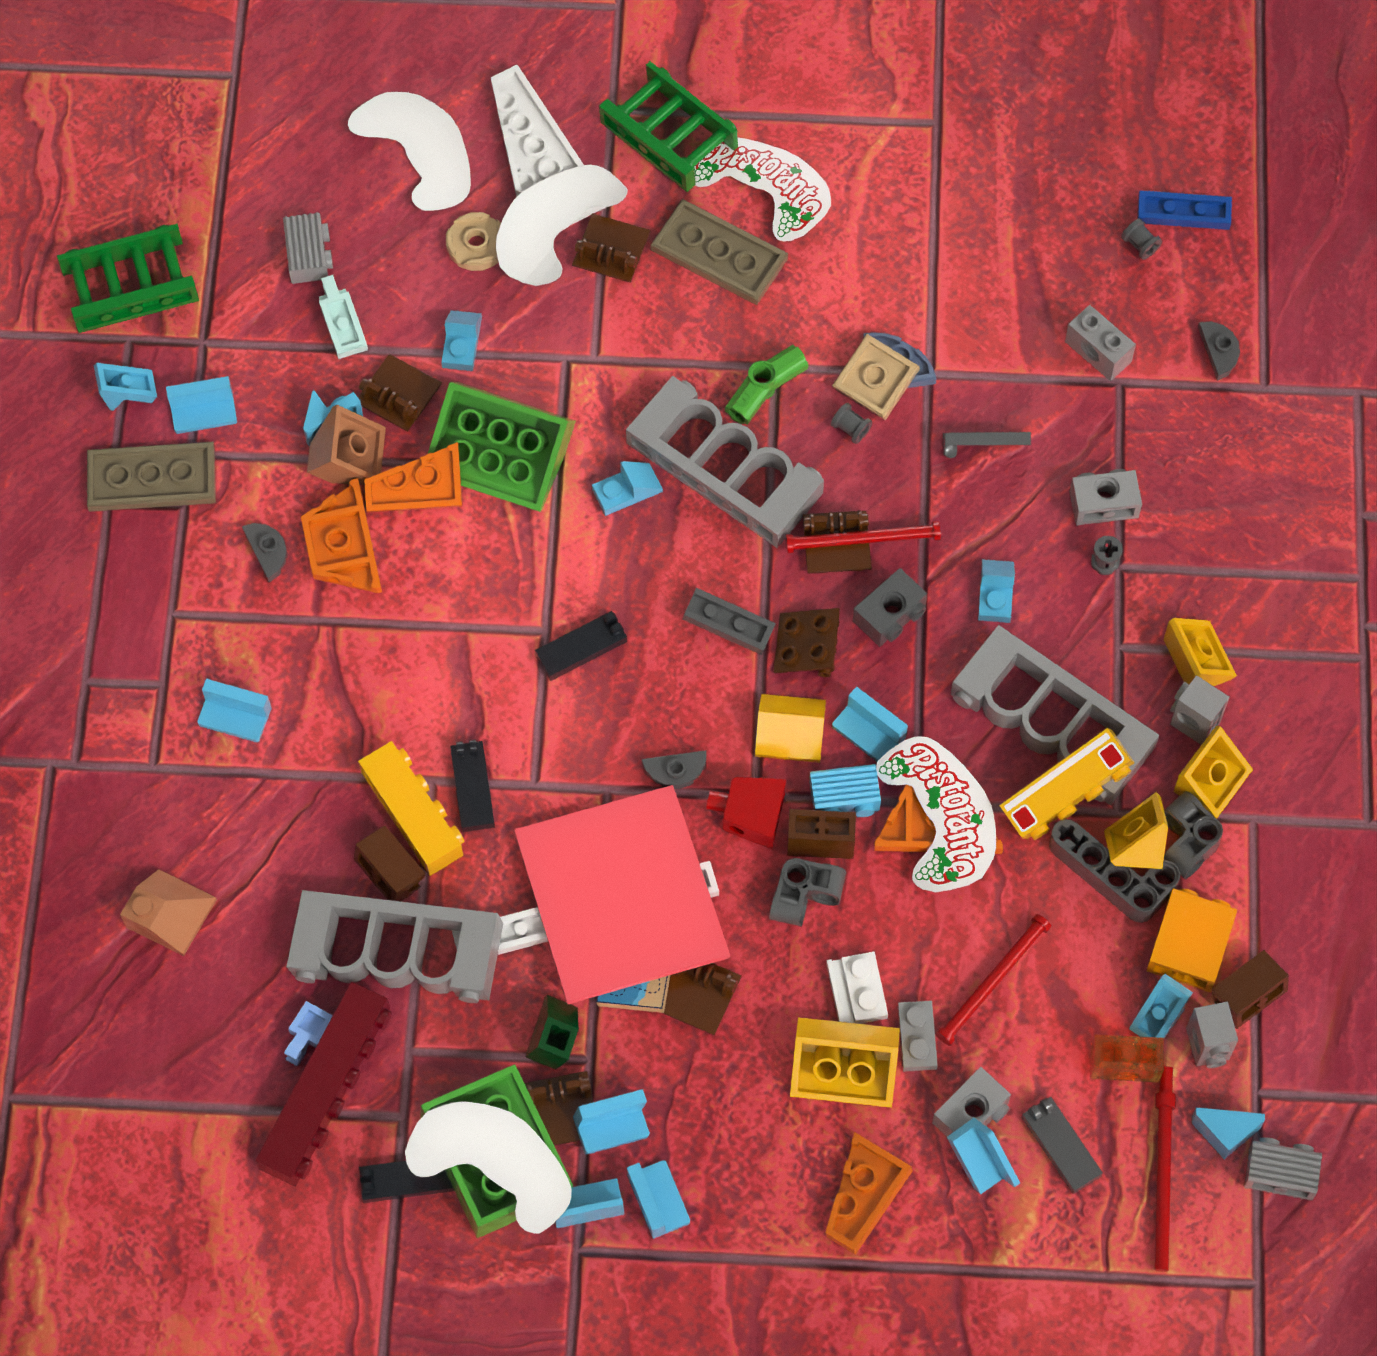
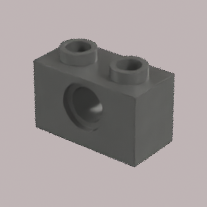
(896, 591)

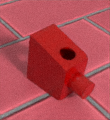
(751, 808)

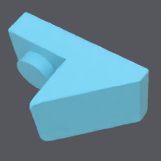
(461, 340)
(124, 383)
(318, 412)
(626, 488)
(996, 591)
(1161, 1009)

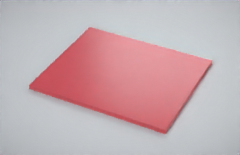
(621, 894)

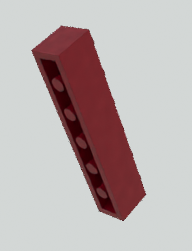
(323, 1084)

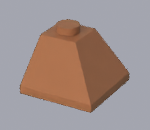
(346, 448)
(167, 911)

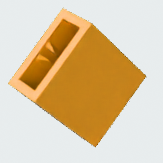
(1192, 939)

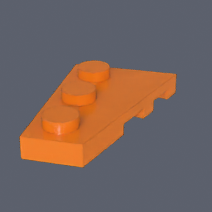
(420, 484)
(866, 1191)

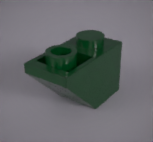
(554, 1033)

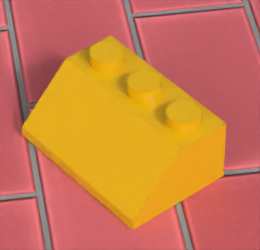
(845, 1062)

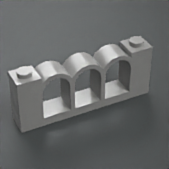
(679, 403)
(995, 660)
(317, 926)

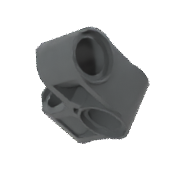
(1187, 819)
(821, 884)

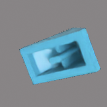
(1226, 1128)

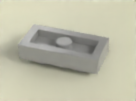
(917, 1036)

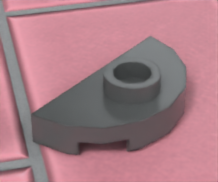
(1220, 346)
(268, 548)
(676, 769)

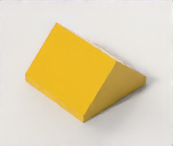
(1197, 651)
(790, 728)
(1214, 772)
(1139, 836)

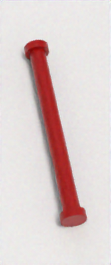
(862, 537)
(1038, 925)

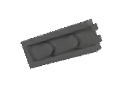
(951, 440)
(728, 621)
(1061, 1145)

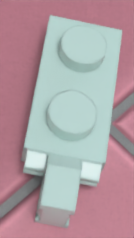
(341, 320)

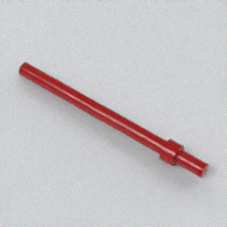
(1165, 1102)

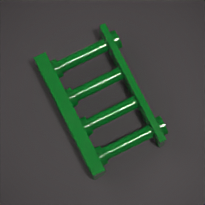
(660, 151)
(134, 304)

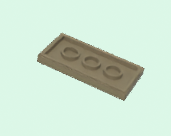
(719, 251)
(151, 476)

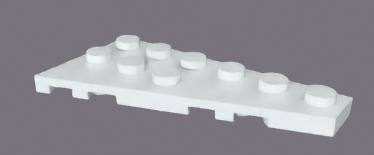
(530, 134)

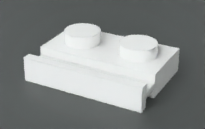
(857, 989)

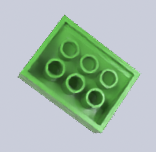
(503, 444)
(484, 1201)

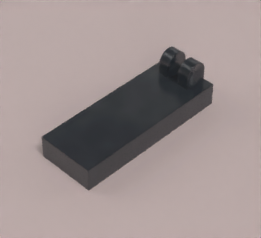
(581, 645)
(472, 786)
(397, 1181)

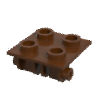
(610, 248)
(398, 392)
(837, 558)
(807, 641)
(701, 996)
(558, 1101)

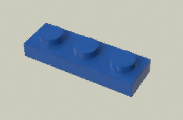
(1185, 210)

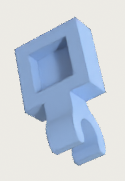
(307, 1029)

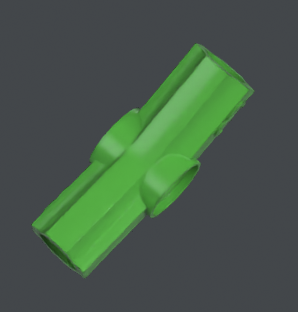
(753, 394)

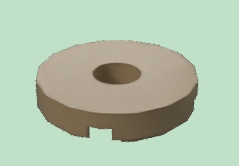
(468, 256)

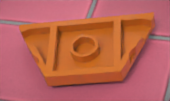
(341, 541)
(910, 827)

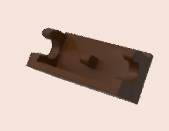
(821, 834)
(388, 865)
(1252, 987)

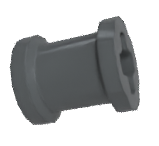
(1141, 239)
(851, 423)
(1114, 553)

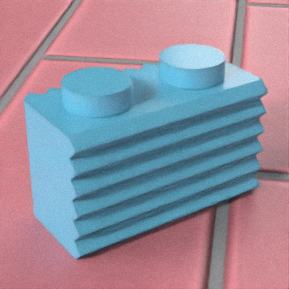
(846, 790)

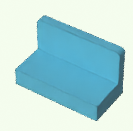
(202, 405)
(234, 710)
(869, 725)
(611, 1122)
(981, 1156)
(658, 1198)
(592, 1203)

